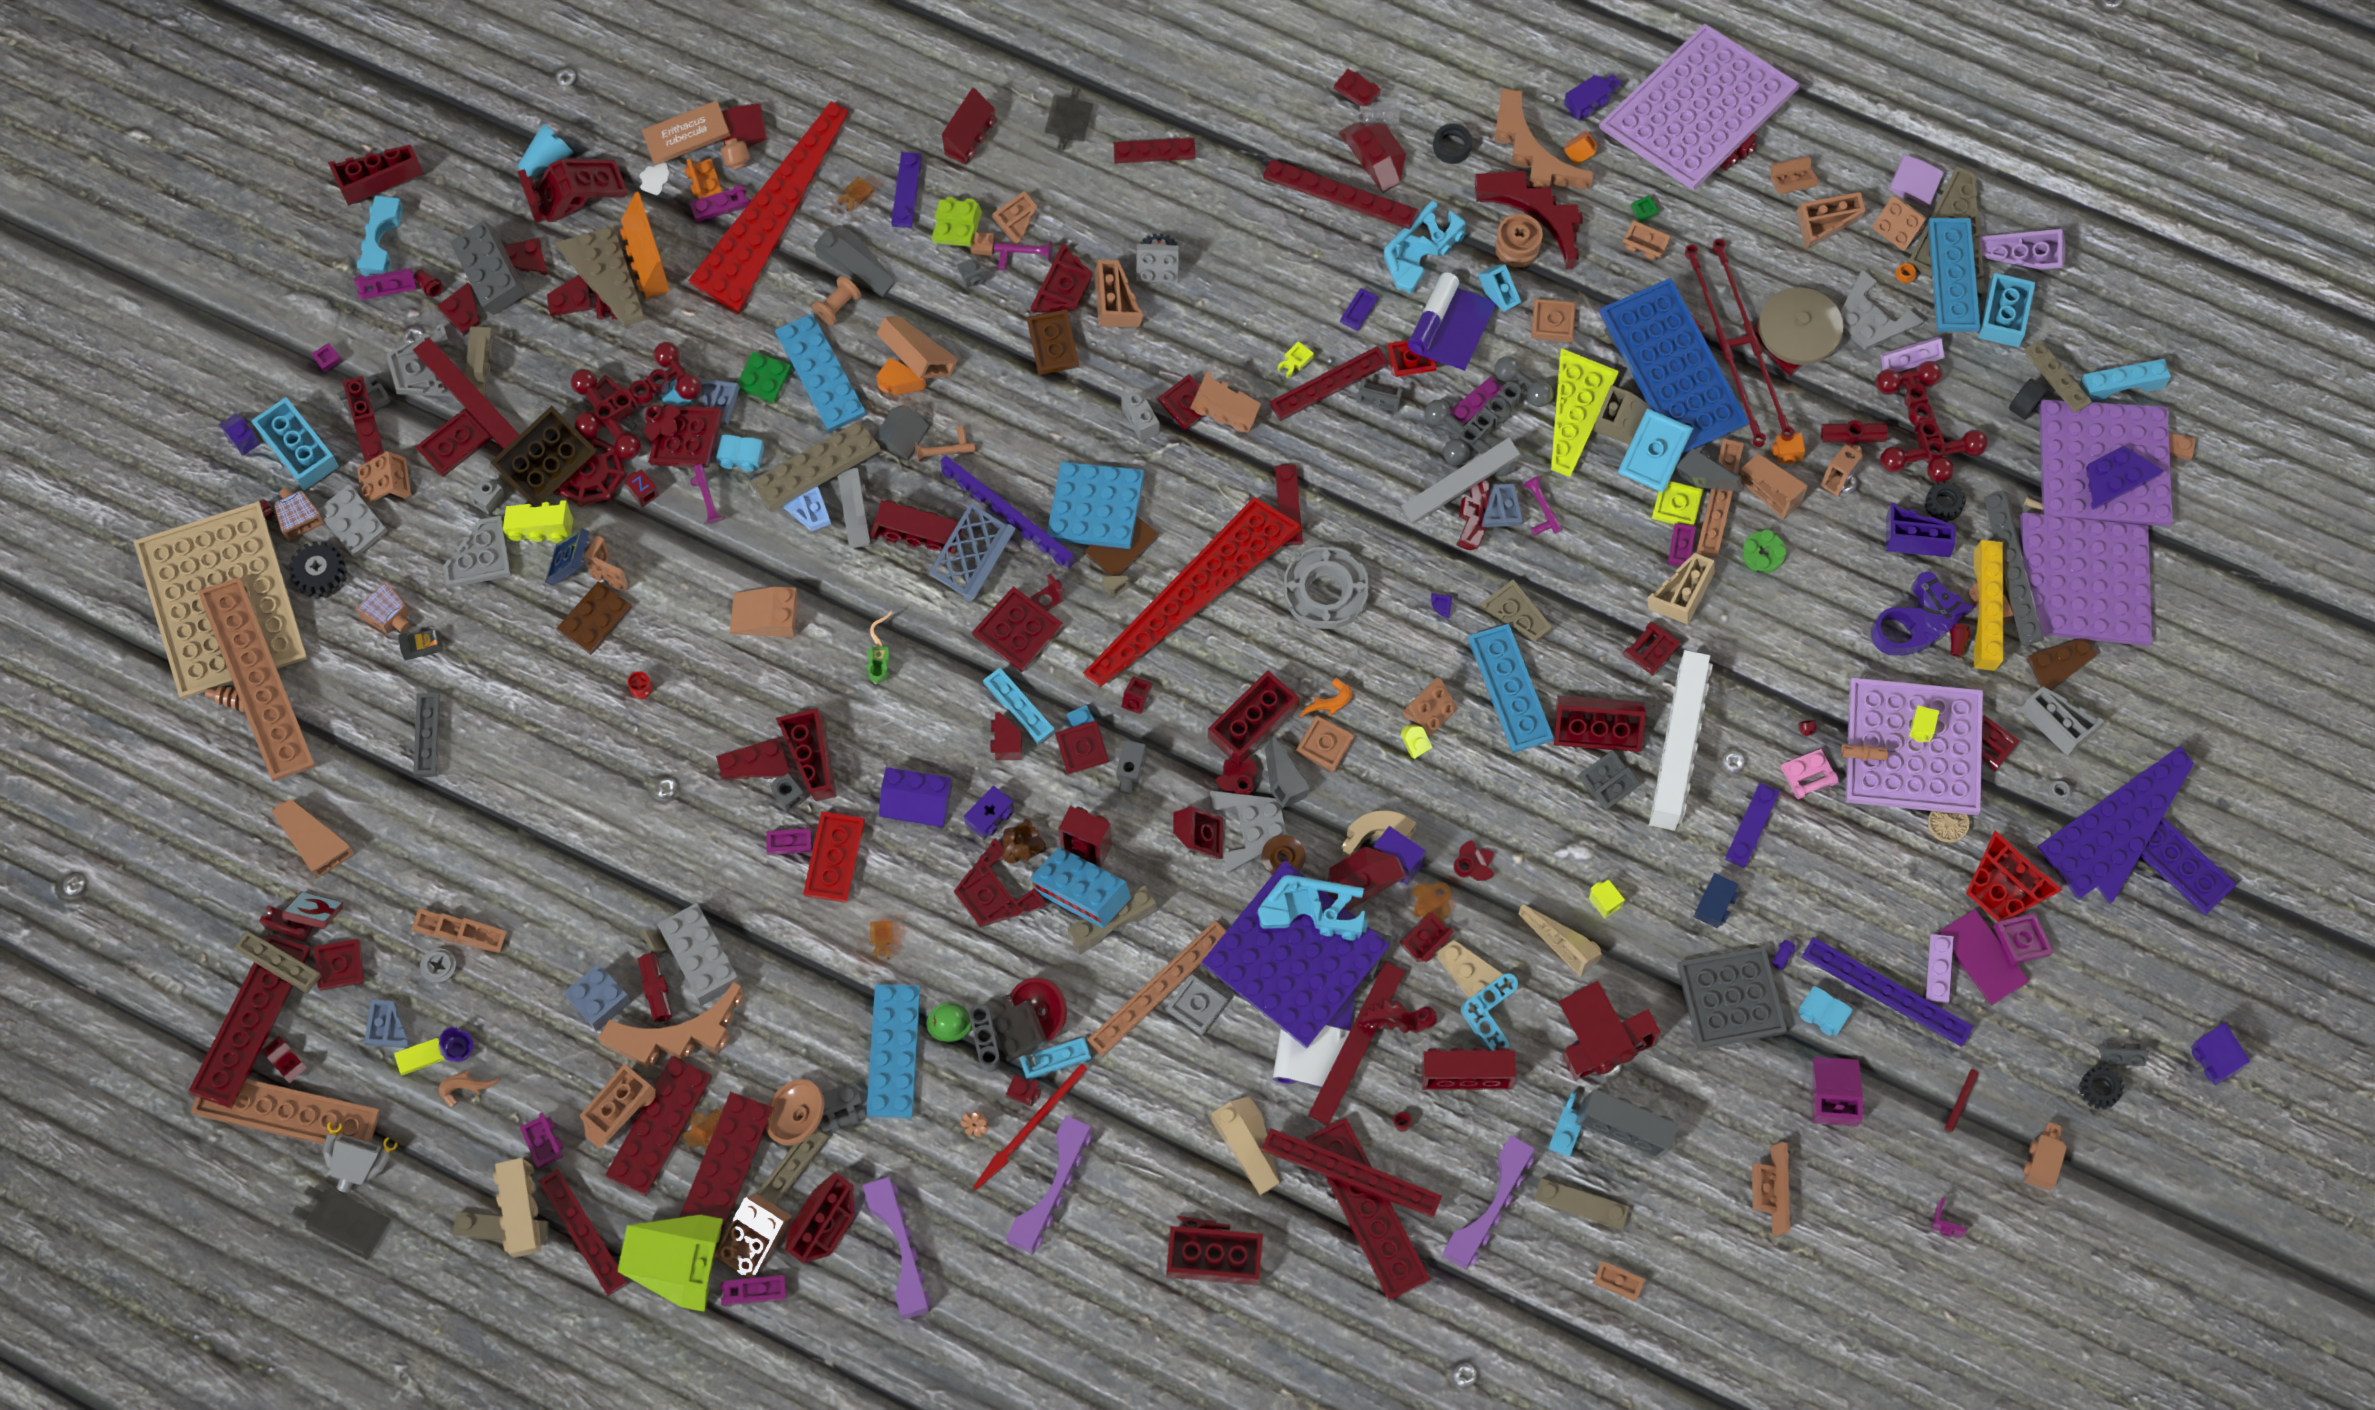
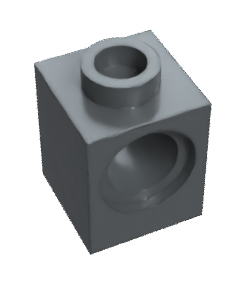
(790, 800)

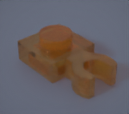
(857, 192)
(881, 935)

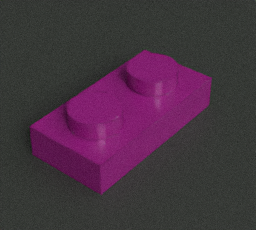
(1681, 544)
(789, 841)

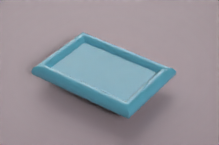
(1655, 450)

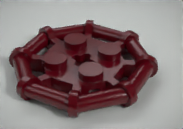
(596, 478)

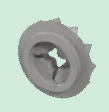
(435, 957)

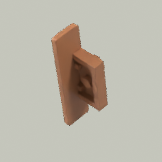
(1771, 1188)

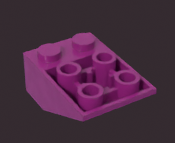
(1836, 1092)

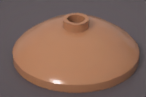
(796, 1112)

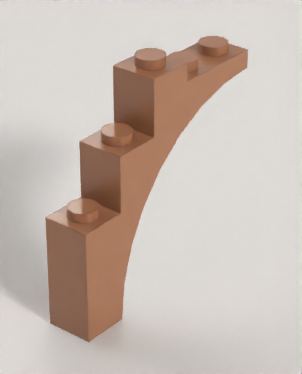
(1528, 152)
(678, 1040)

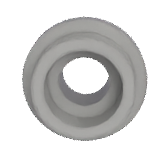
(2063, 787)

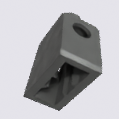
(1132, 757)

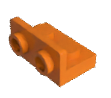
(703, 177)

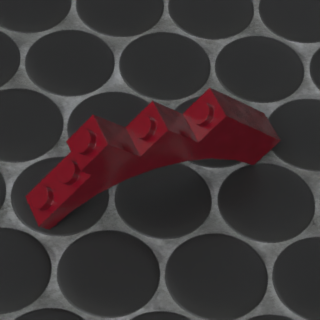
(1515, 191)

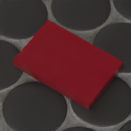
(453, 442)

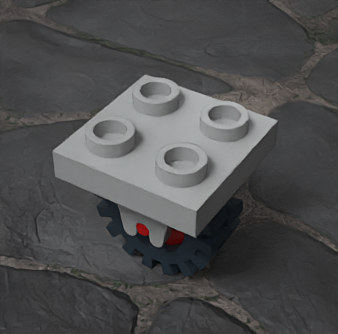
(1158, 259)

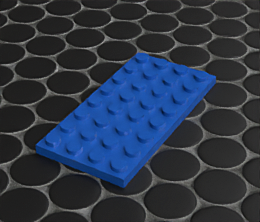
(1673, 362)

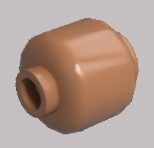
(735, 153)

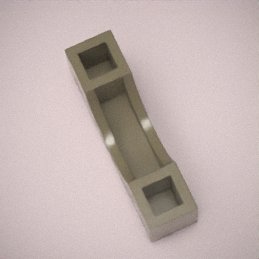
(1087, 935)

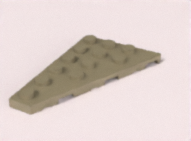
(1955, 202)

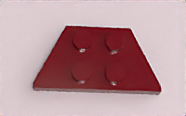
(1063, 284)

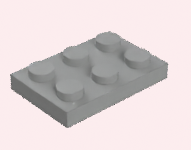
(352, 520)

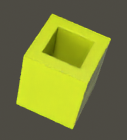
(1923, 724)
(1606, 898)

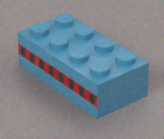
(1081, 887)

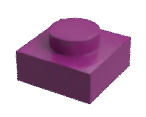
(326, 357)

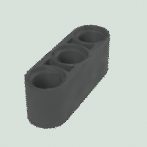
(984, 1027)

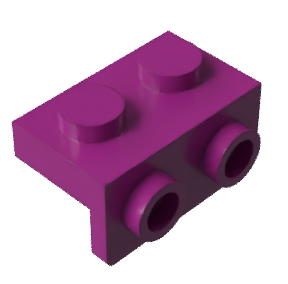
(541, 1140)

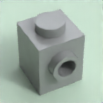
(487, 495)

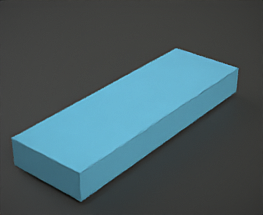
(1057, 1058)

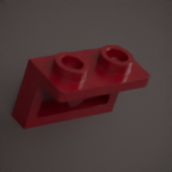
(1357, 88)
(1426, 938)

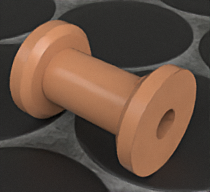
(845, 291)

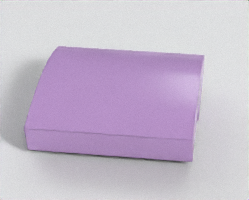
(1916, 180)

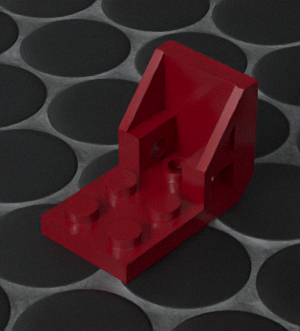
(572, 181)

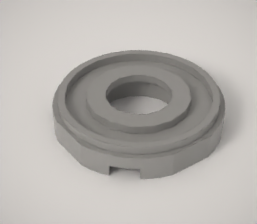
(1329, 563)

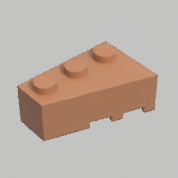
(1828, 216)
(1114, 298)
(1224, 404)
(1773, 485)

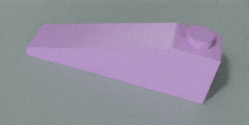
(2027, 249)

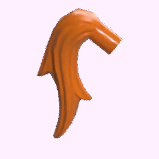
(1331, 704)

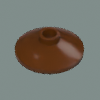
(1286, 846)

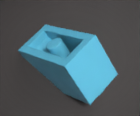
(1499, 286)

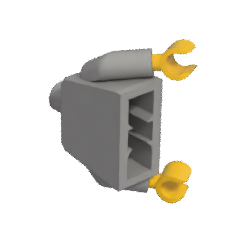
(353, 1159)

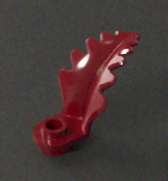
(1399, 1017)

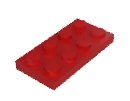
(834, 857)

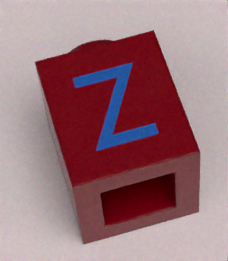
(641, 487)

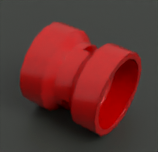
(638, 680)

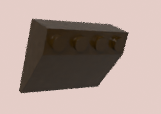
(542, 457)

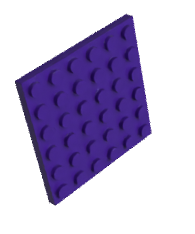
(1294, 970)

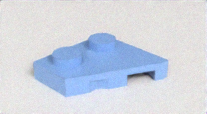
(809, 510)

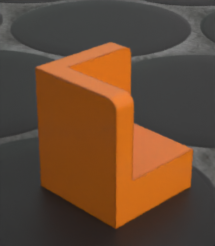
(1581, 147)

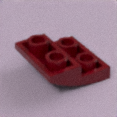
(745, 124)

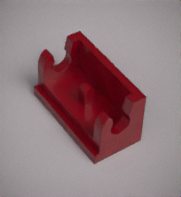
(275, 923)

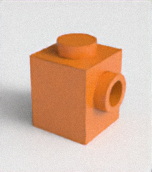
(1788, 451)

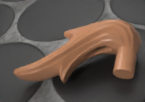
(462, 1080)

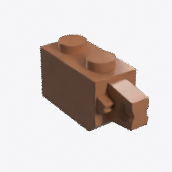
(2045, 1158)

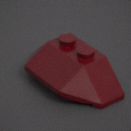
(1376, 152)
(1366, 870)
(822, 1220)

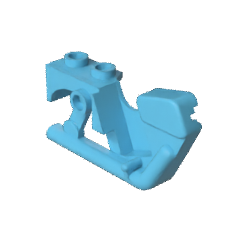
(1405, 251)
(1299, 896)

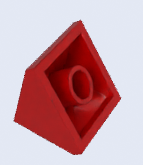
(1405, 362)

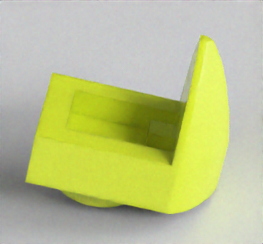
(1415, 740)

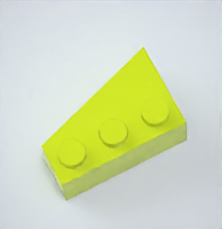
(538, 523)

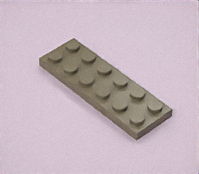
(815, 466)

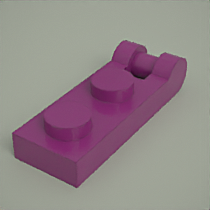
(719, 203)
(385, 283)
(753, 1290)

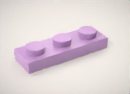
(1913, 355)
(1939, 968)

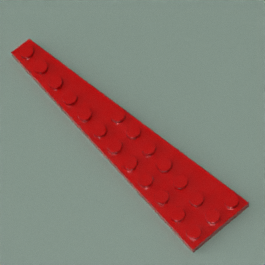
(746, 246)
(1224, 560)

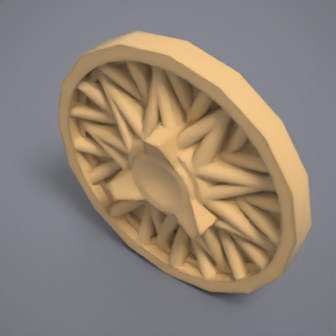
(1948, 826)

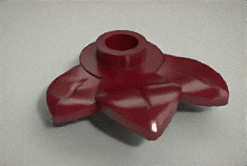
(662, 423)
(1237, 775)
(1475, 860)

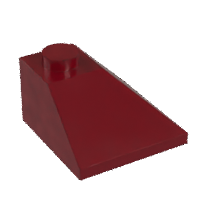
(1199, 831)

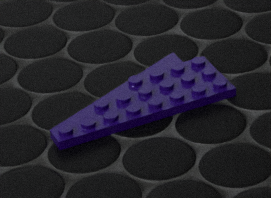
(2109, 838)

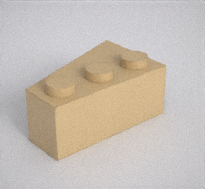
(1684, 590)

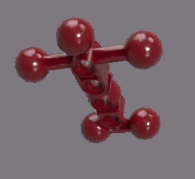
(628, 445)
(1894, 458)

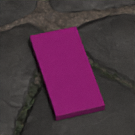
(1984, 958)

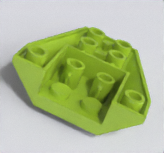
(672, 1257)

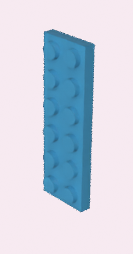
(1953, 275)
(820, 372)
(1510, 688)
(893, 1051)

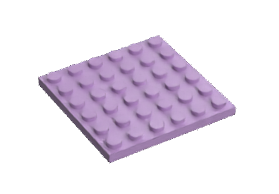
(1916, 774)

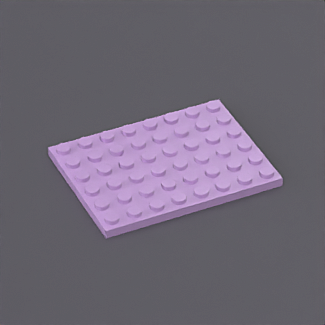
(1699, 106)

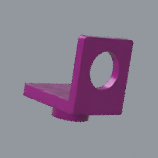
(1945, 1228)

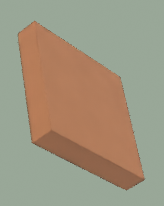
(1553, 320)
(1325, 744)

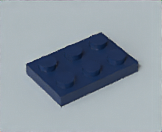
(567, 556)

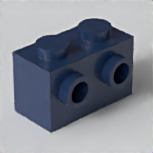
(1716, 900)

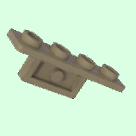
(477, 357)
(2057, 376)

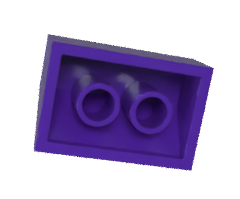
(915, 797)

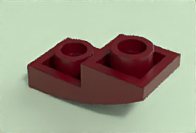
(1742, 151)

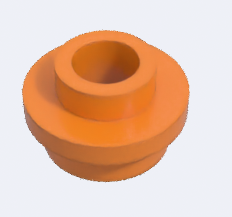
(1905, 268)

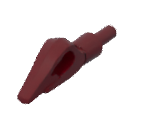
(1201, 1223)

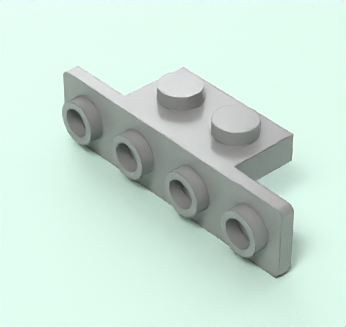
(854, 508)

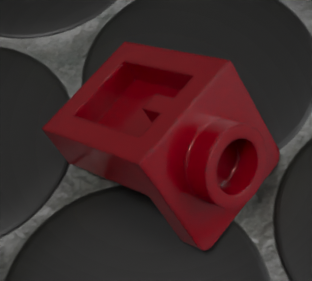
(1136, 694)
(1023, 1090)

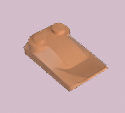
(615, 1105)

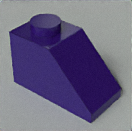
(239, 434)

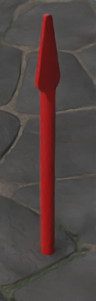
(1001, 1158)

